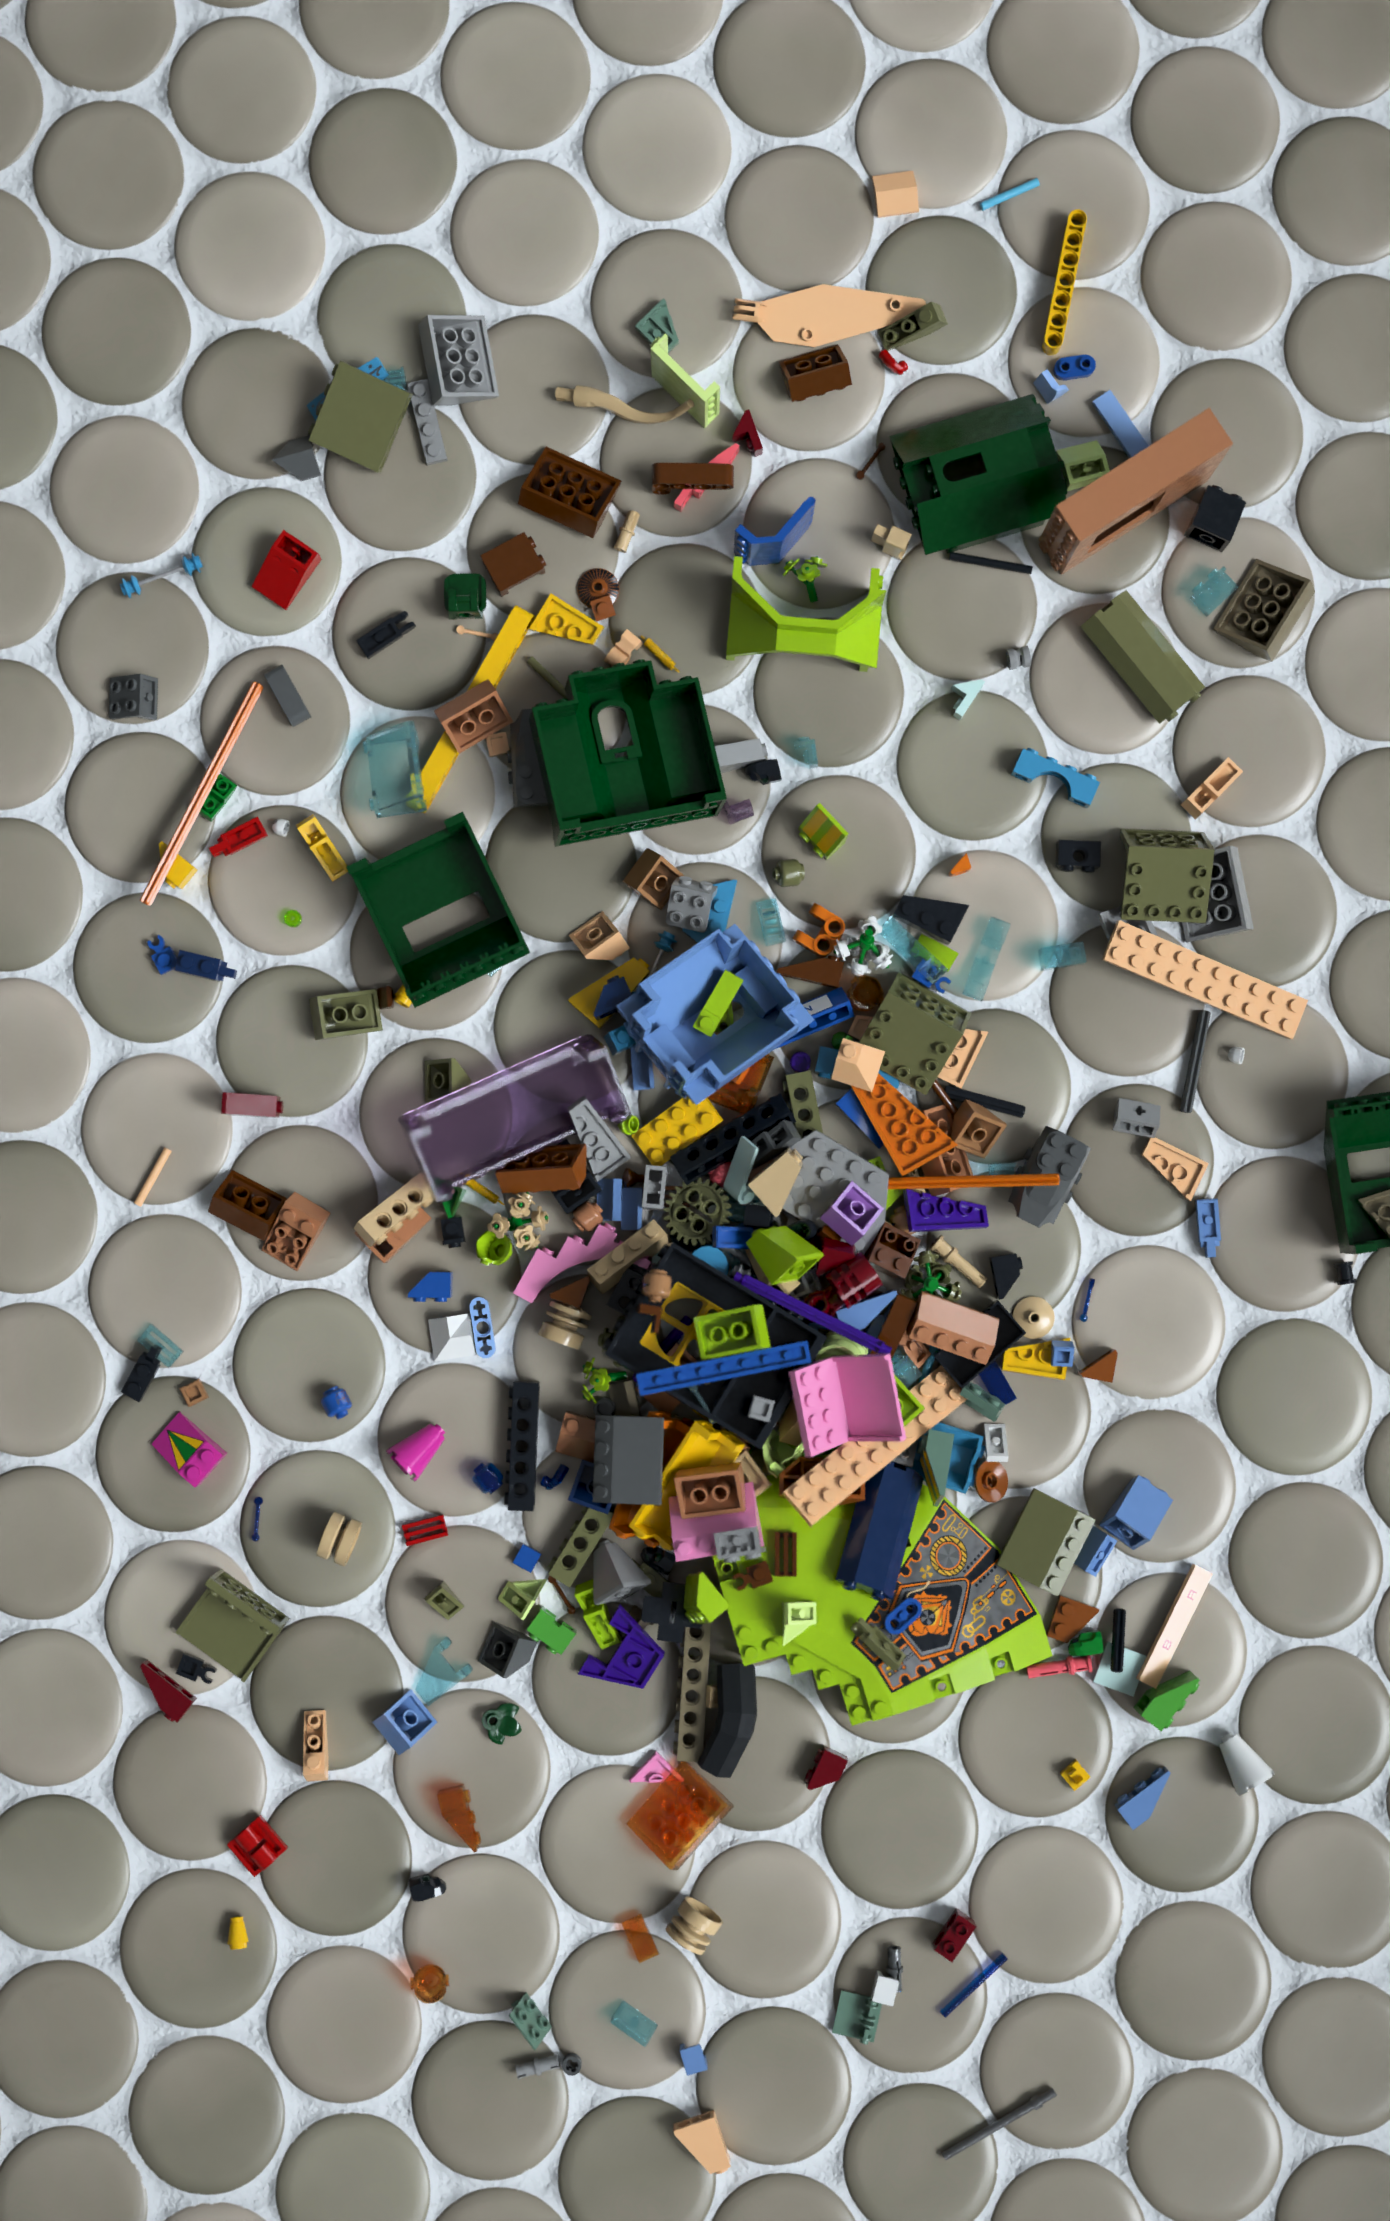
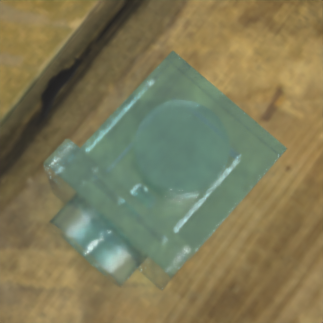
(810, 754)

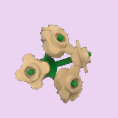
(522, 1234)

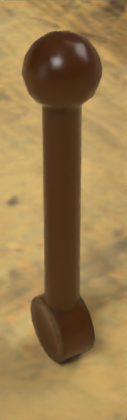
(860, 474)
(571, 1609)

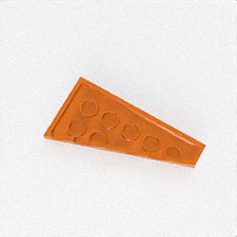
(902, 1127)

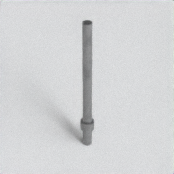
(1036, 2102)

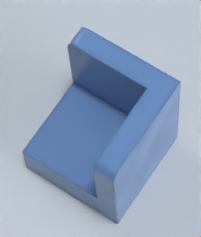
(693, 2059)

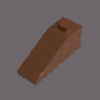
(818, 971)

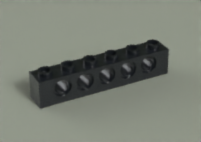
(721, 1139)
(514, 1500)

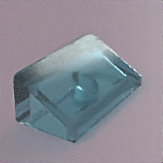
(633, 2023)

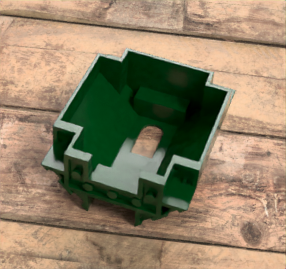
(1013, 494)

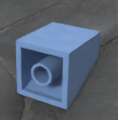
(1136, 1512)

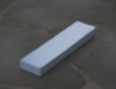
(1119, 424)

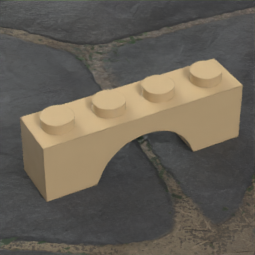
(643, 1243)

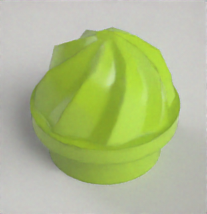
(629, 1126)

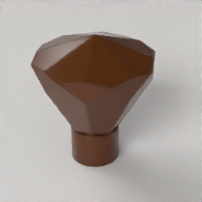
(631, 1178)

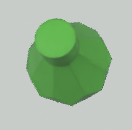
(837, 1039)

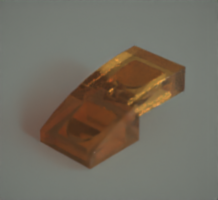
(640, 1938)

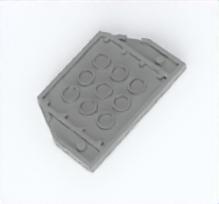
(825, 1174)

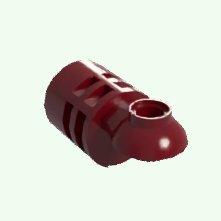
(847, 1286)

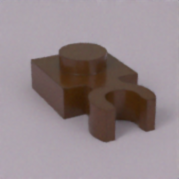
(756, 1575)

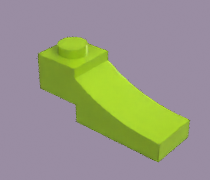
(718, 1003)
(596, 1616)

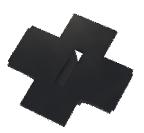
(658, 1610)

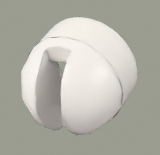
(281, 827)
(1236, 1055)

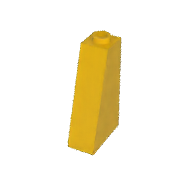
(586, 1000)

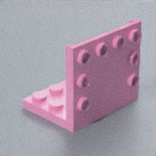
(846, 1401)

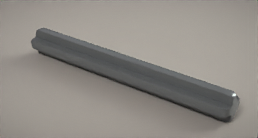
(1195, 1061)

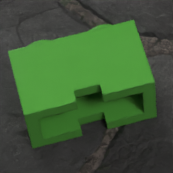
(549, 1631)

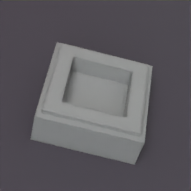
(761, 1408)

